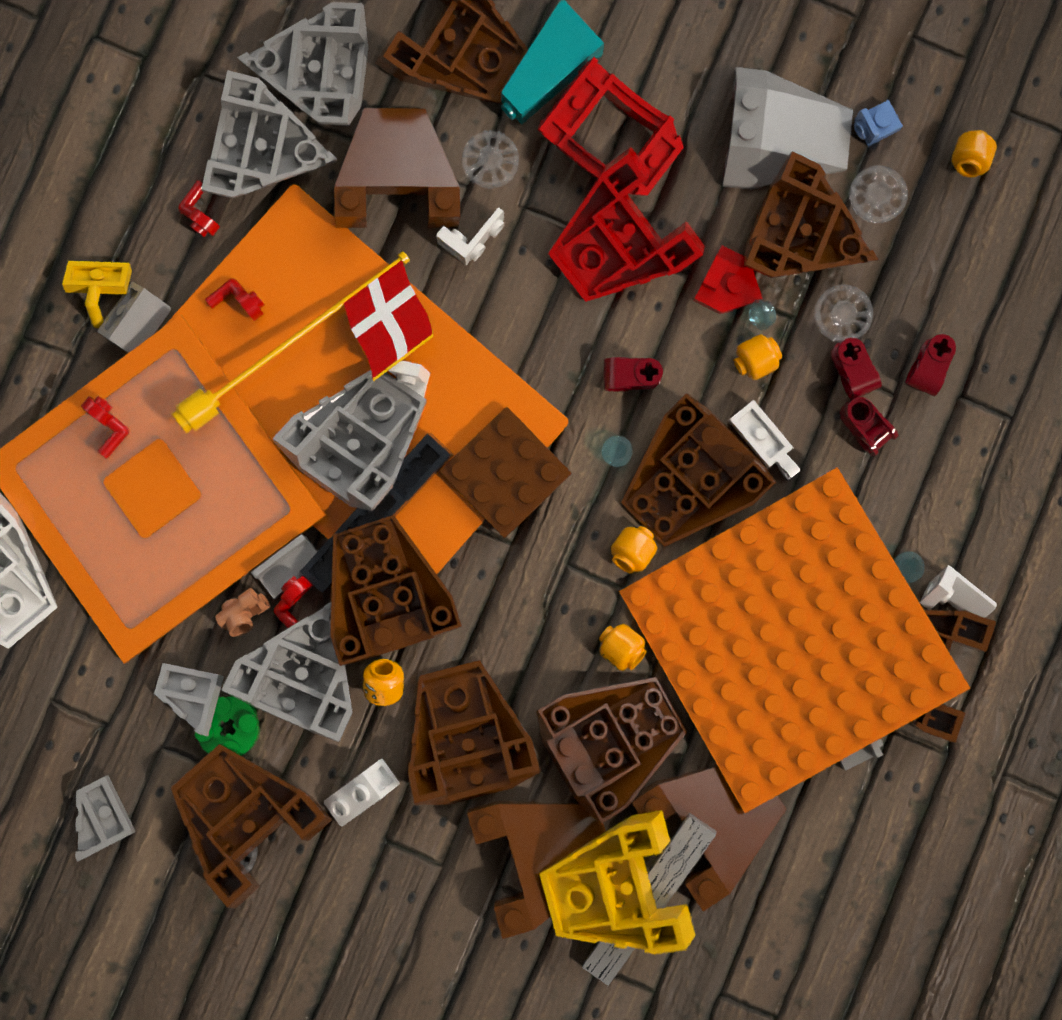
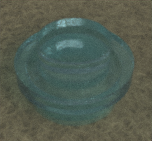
(762, 314)
(617, 451)
(910, 565)

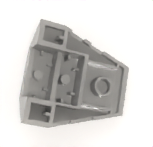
(777, 118)
(355, 438)

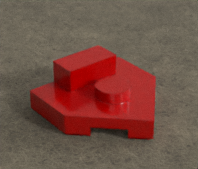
(728, 283)

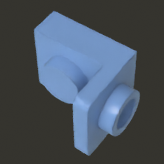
(877, 123)

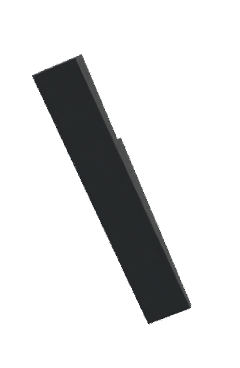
(413, 475)

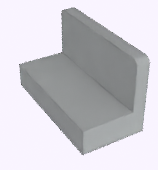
(134, 318)
(284, 565)

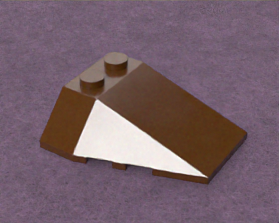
(466, 738)

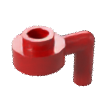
(201, 222)
(250, 302)
(100, 410)
(293, 591)

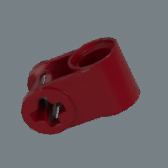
(929, 369)
(857, 371)
(624, 374)
(869, 427)

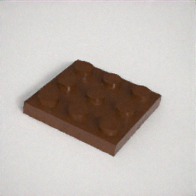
(505, 472)

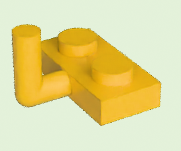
(96, 279)

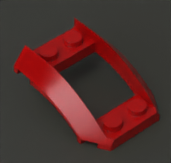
(580, 100)

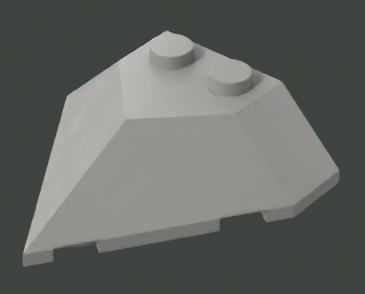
(318, 63)
(258, 141)
(297, 678)

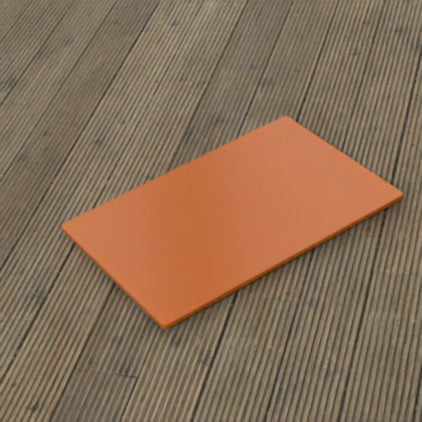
(299, 272)

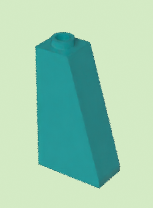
(550, 63)

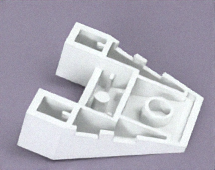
(23, 586)

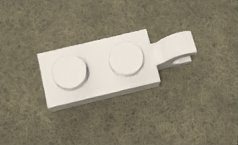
(764, 439)

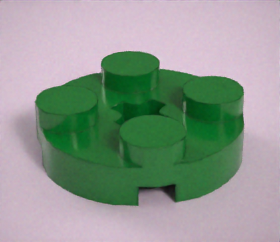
(245, 724)

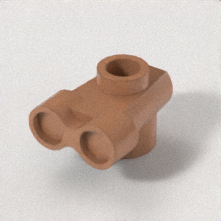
(237, 613)

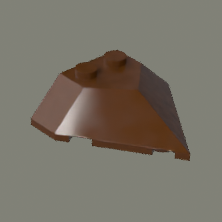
(803, 225)

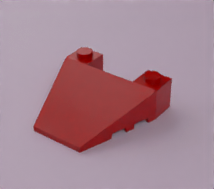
(612, 242)

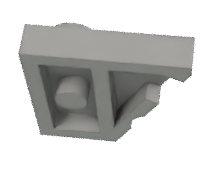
(190, 694)
(100, 818)

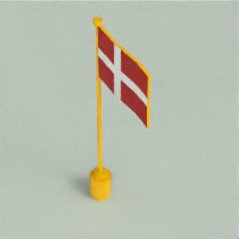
(382, 317)

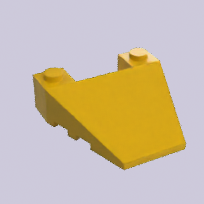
(607, 893)

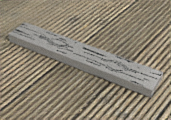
(665, 878)

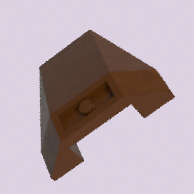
(693, 474)
(384, 593)
(610, 741)

